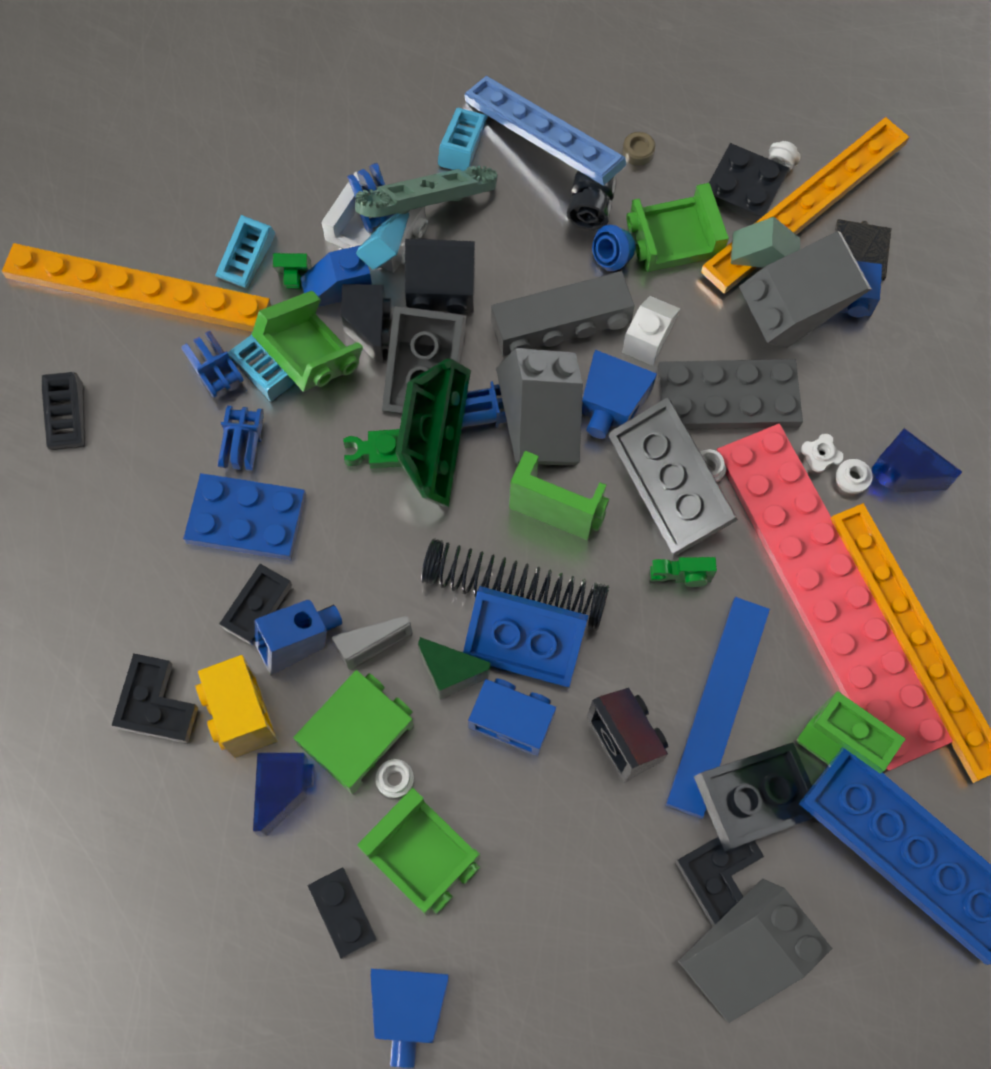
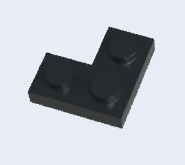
(142, 703)
(710, 874)

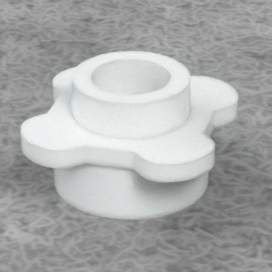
(821, 462)

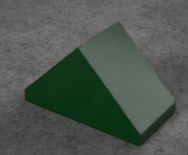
(451, 669)

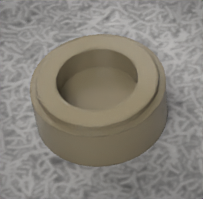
(638, 148)

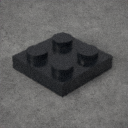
(747, 182)

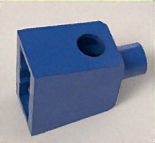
(614, 392)
(293, 633)
(406, 1010)

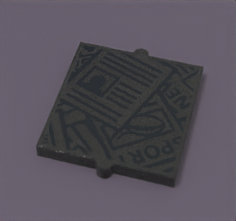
(867, 242)

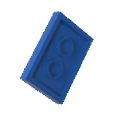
(245, 516)
(525, 636)

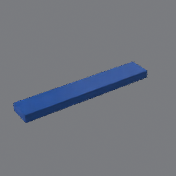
(718, 704)

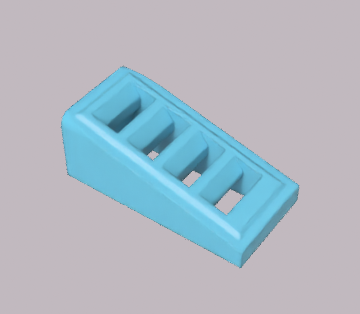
(460, 141)
(243, 228)
(383, 242)
(270, 389)

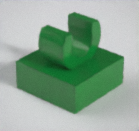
(291, 265)

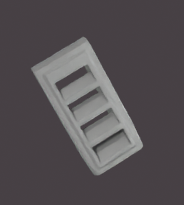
(367, 642)

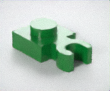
(378, 449)
(687, 570)

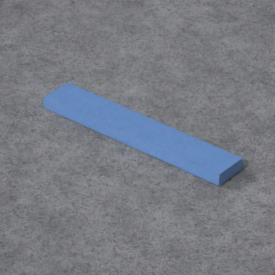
(545, 130)

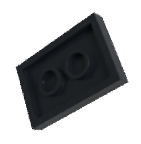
(756, 795)

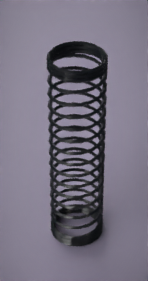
(433, 569)

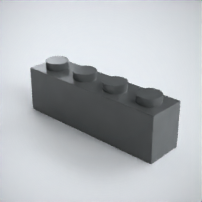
(562, 313)

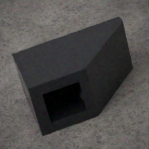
(364, 317)

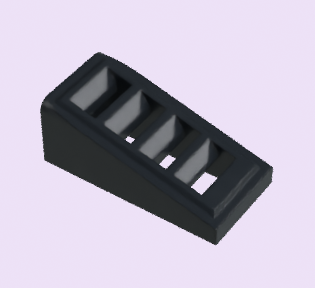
(61, 388)

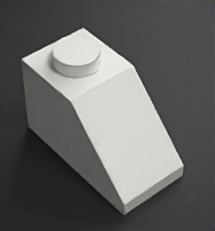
(649, 330)

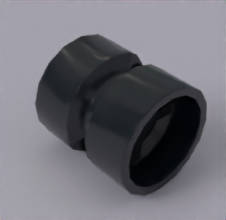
(590, 202)

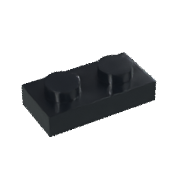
(257, 598)
(342, 913)

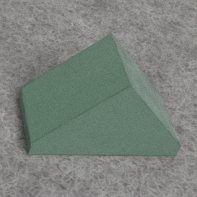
(763, 243)

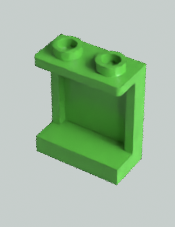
(678, 230)
(304, 342)
(555, 504)
(849, 726)
(354, 729)
(420, 853)

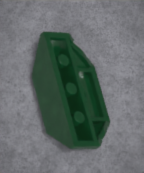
(433, 428)

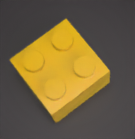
(236, 706)

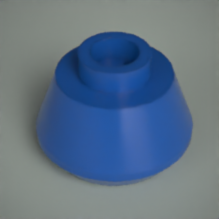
(613, 247)

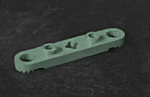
(425, 191)

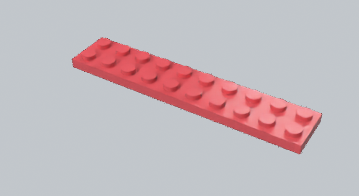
(830, 591)

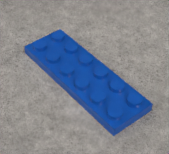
(906, 848)

